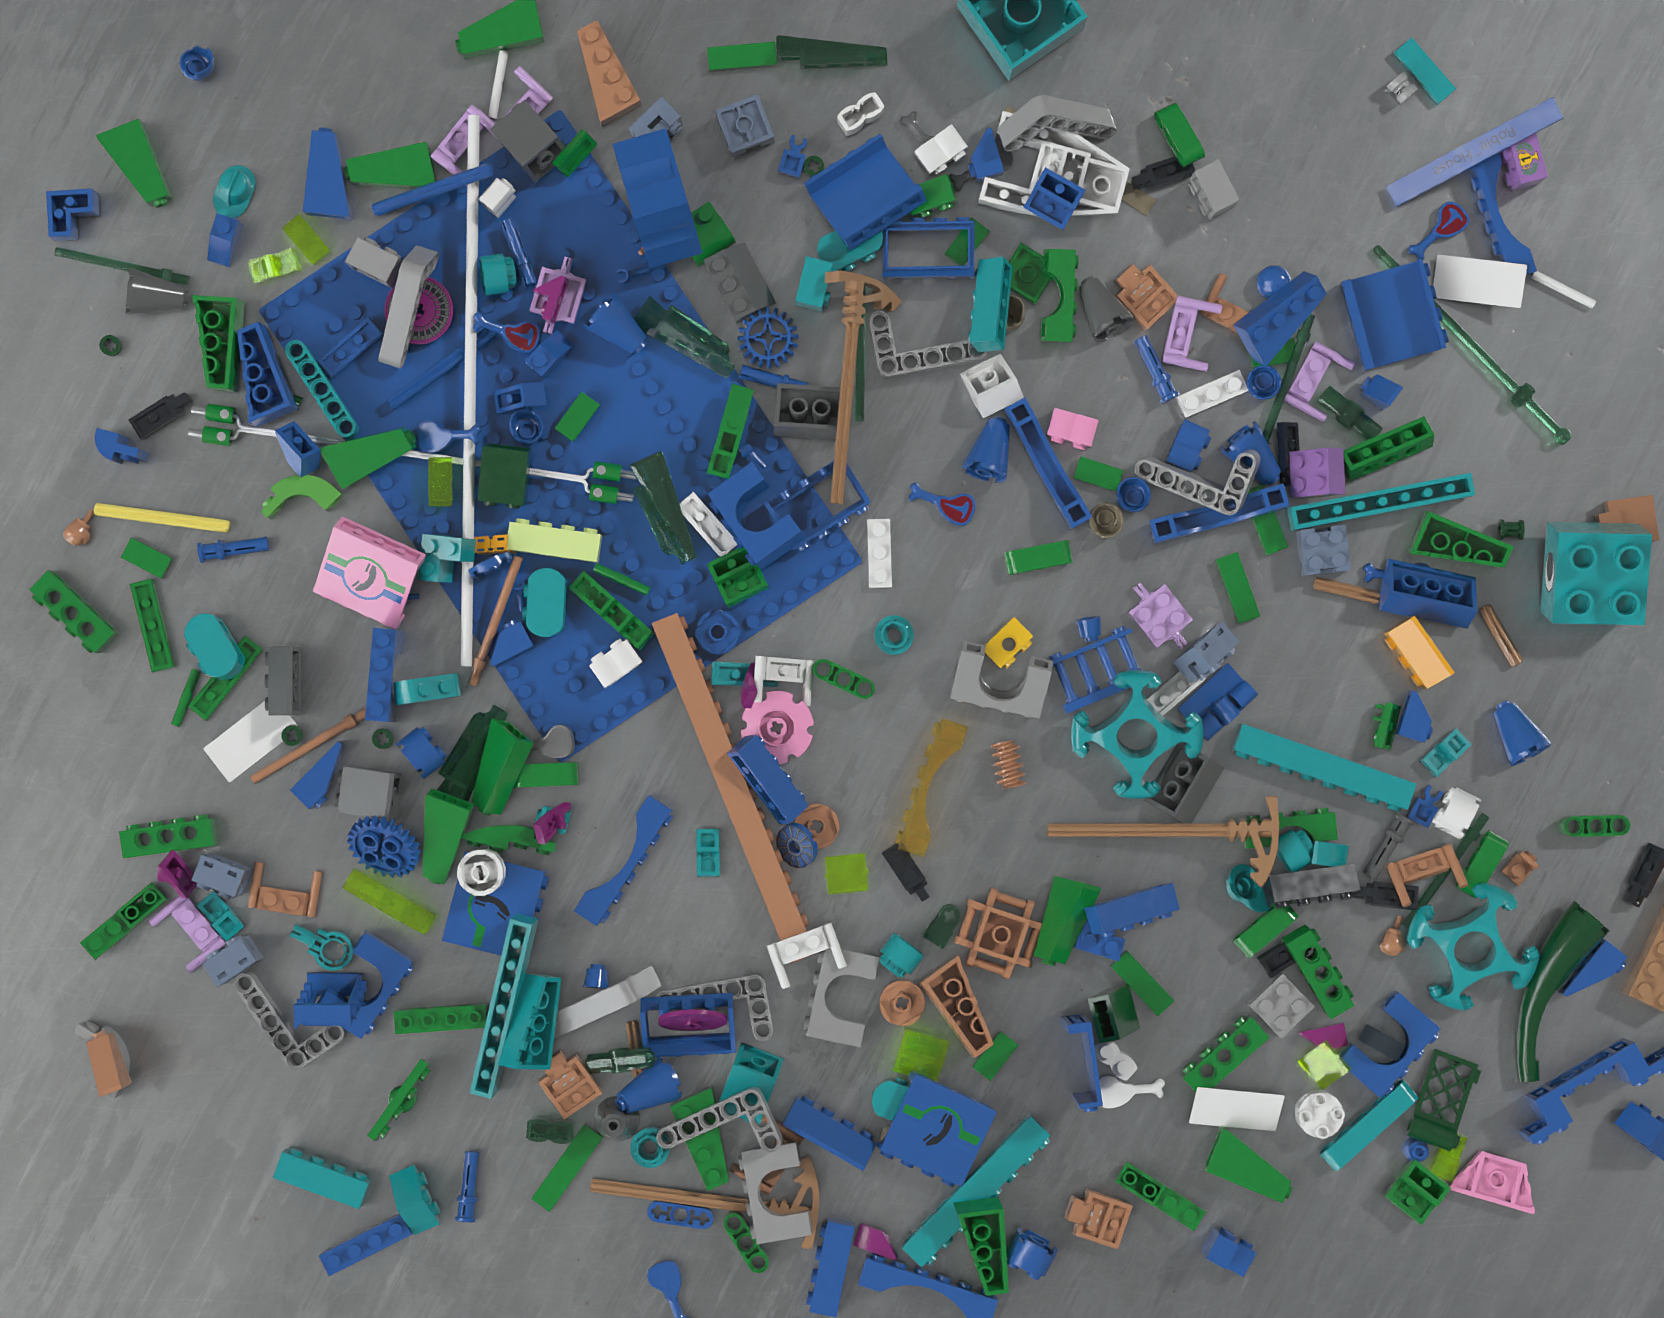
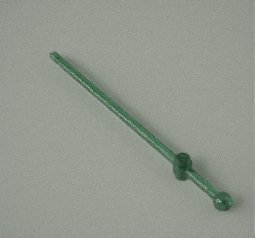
(1521, 394)

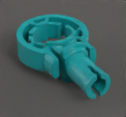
(309, 938)

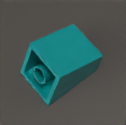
(751, 1069)

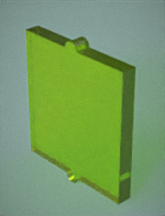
(846, 873)
(1324, 1065)

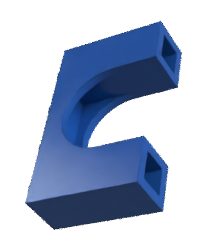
(730, 500)
(384, 650)
(392, 966)
(1418, 1033)

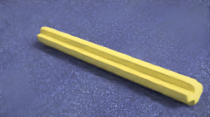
(161, 517)

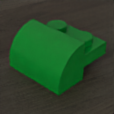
(711, 232)
(737, 577)
(1416, 1191)

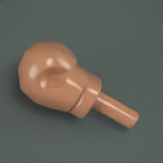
(77, 531)
(1393, 940)

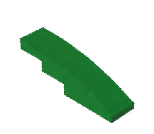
(611, 610)

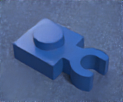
(793, 161)
(1423, 809)

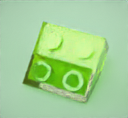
(921, 1053)

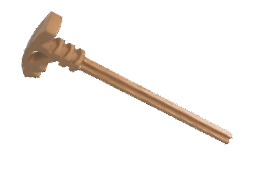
(882, 297)
(1230, 830)
(807, 1178)

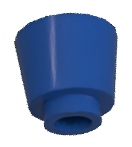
(1089, 628)
(596, 977)
(1415, 1149)

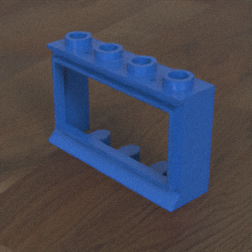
(930, 272)
(839, 519)
(321, 1014)
(688, 1044)

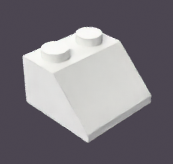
(992, 385)

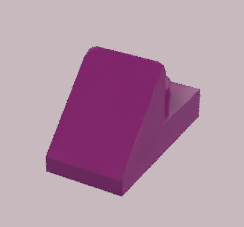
(555, 292)
(177, 874)

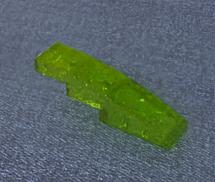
(389, 901)

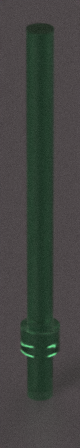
(166, 274)
(1302, 337)
(860, 370)
(1472, 834)

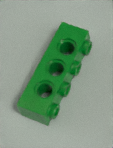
(1387, 448)
(103, 632)
(133, 847)
(1297, 943)
(440, 1018)
(1237, 1054)

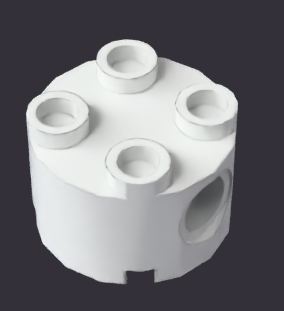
(1457, 812)
(481, 872)
(1319, 1113)

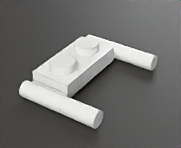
(784, 670)
(802, 946)

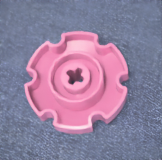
(782, 709)

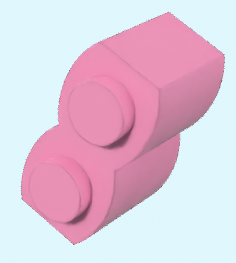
(1072, 428)

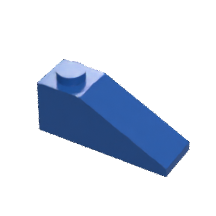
(318, 780)
(1598, 965)

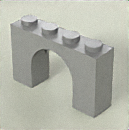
(1024, 700)
(822, 1022)
(768, 1224)

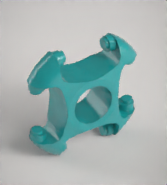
(1134, 760)
(1480, 920)

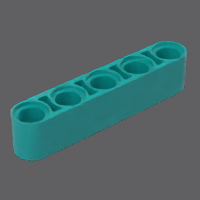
(315, 380)
(1368, 1125)

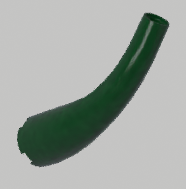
(1562, 952)

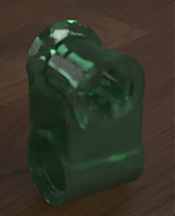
(940, 929)

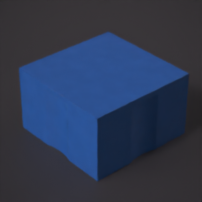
(657, 198)

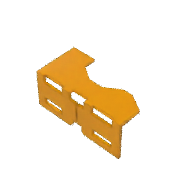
(492, 543)

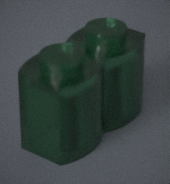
(544, 1128)

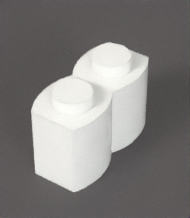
(855, 116)
(941, 150)
(498, 196)
(615, 663)
(1118, 1061)

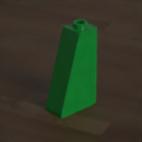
(505, 29)
(136, 158)
(393, 168)
(363, 455)
(500, 766)
(443, 833)
(1064, 919)
(1241, 1165)

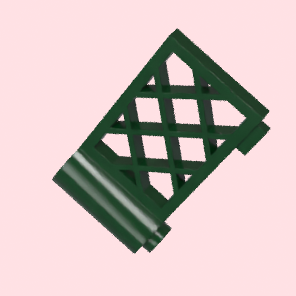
(1433, 1129)

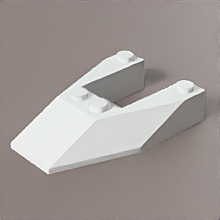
(1072, 159)

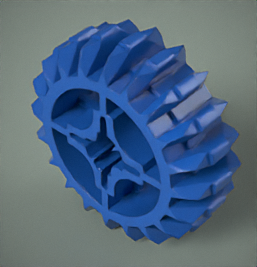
(757, 338)

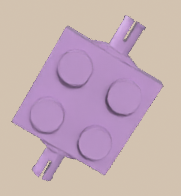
(572, 297)
(1160, 615)

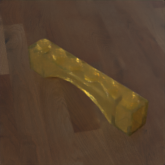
(916, 833)

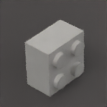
(1213, 190)
(375, 262)
(1280, 1005)

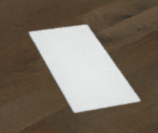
(1479, 281)
(247, 741)
(1236, 1109)

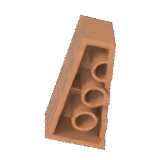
(608, 80)

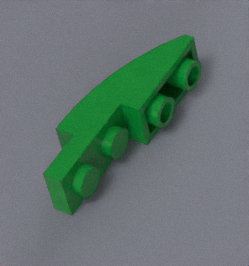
(730, 431)
(501, 836)
(123, 921)
(1160, 1196)

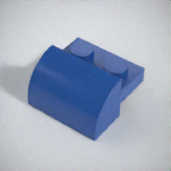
(1054, 198)
(115, 448)

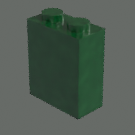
(504, 475)
(1114, 1013)

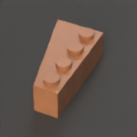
(954, 999)

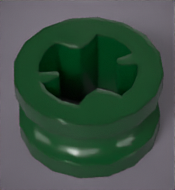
(816, 159)
(105, 339)
(284, 735)
(389, 735)

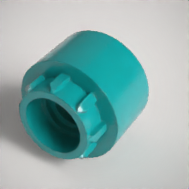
(497, 273)
(902, 626)
(1295, 850)
(900, 956)
(641, 1155)

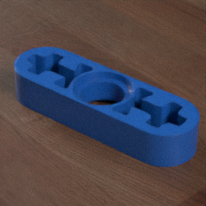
(696, 1222)

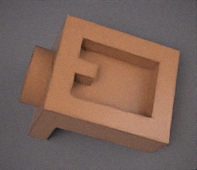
(1520, 867)

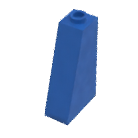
(325, 181)

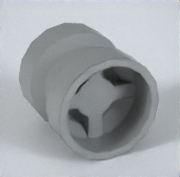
(1400, 82)

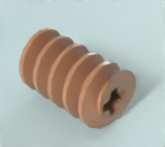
(1008, 764)

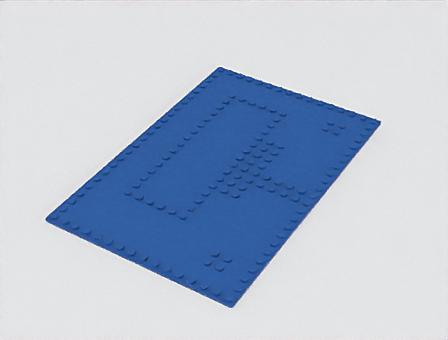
(647, 407)

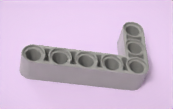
(1058, 115)
(412, 273)
(919, 355)
(1200, 484)
(744, 992)
(606, 1001)
(282, 1025)
(723, 1116)

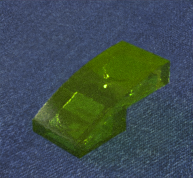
(305, 239)
(274, 265)
(440, 481)
(1446, 1162)

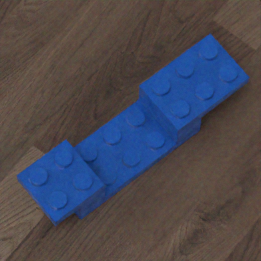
(1546, 1100)

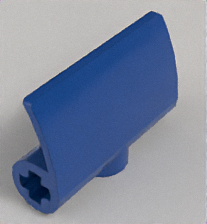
(1219, 700)

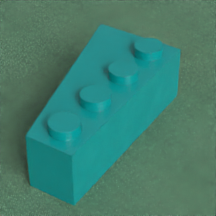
(533, 1024)

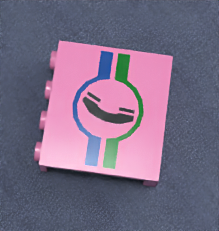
(368, 572)

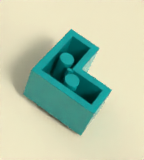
(812, 290)
(440, 556)
(414, 1200)

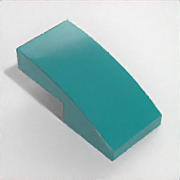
(1445, 752)
(708, 852)
(1330, 854)
(220, 915)

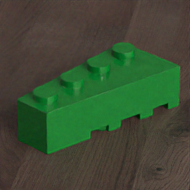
(218, 326)
(1453, 541)
(707, 1147)
(985, 1236)

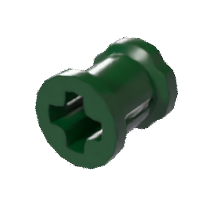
(1511, 529)

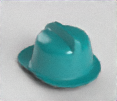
(234, 191)
(1245, 890)

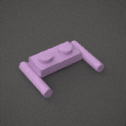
(535, 96)
(454, 143)
(1181, 331)
(1310, 376)
(194, 924)

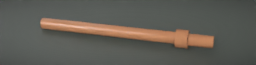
(480, 662)
(350, 722)

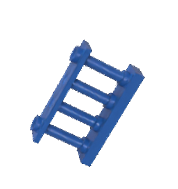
(1094, 691)

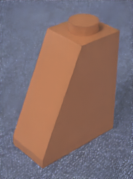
(107, 1063)

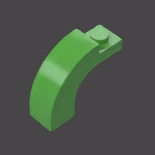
(294, 486)

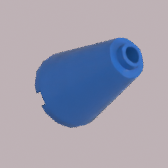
(616, 325)
(1253, 439)
(990, 452)
(1519, 733)
(650, 1088)

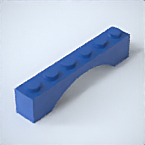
(1504, 243)
(1046, 463)
(1204, 519)
(597, 901)
(882, 1275)

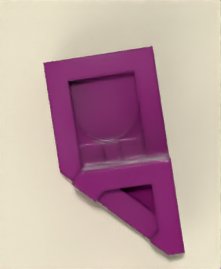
(749, 689)
(550, 822)
(1333, 1034)
(874, 1241)

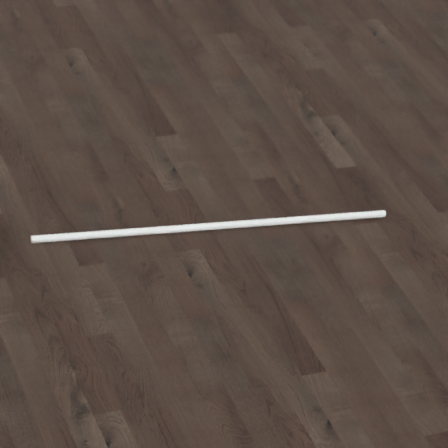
(470, 387)

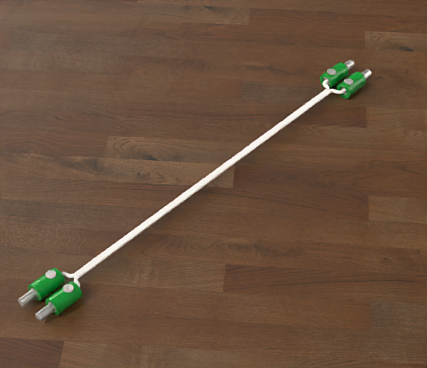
(597, 492)

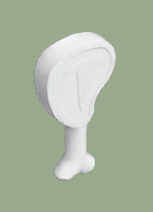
(1116, 1093)

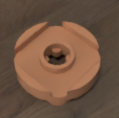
(822, 814)
(898, 1015)

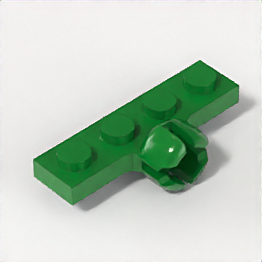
(400, 1100)

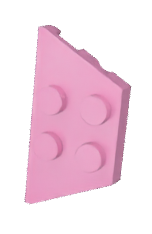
(1495, 1180)

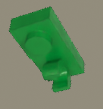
(1385, 733)

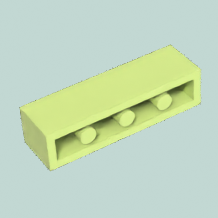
(554, 541)

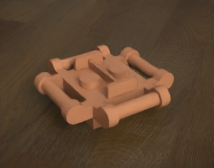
(999, 933)

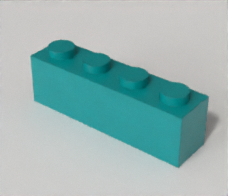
(990, 304)
(321, 1178)

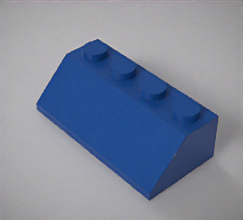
(1428, 593)
(829, 1132)

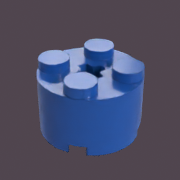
(421, 752)
(1030, 1253)

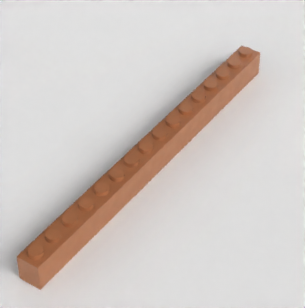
(730, 781)

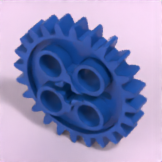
(398, 847)

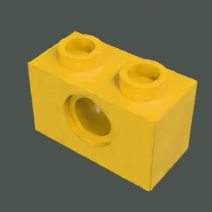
(1017, 633)

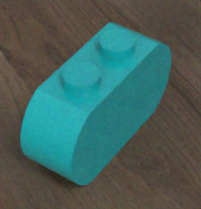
(834, 250)
(545, 602)
(213, 647)
(426, 689)
(888, 1096)

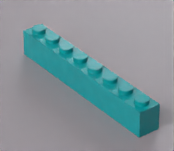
(1381, 501)
(1323, 766)
(503, 1003)
(982, 1183)

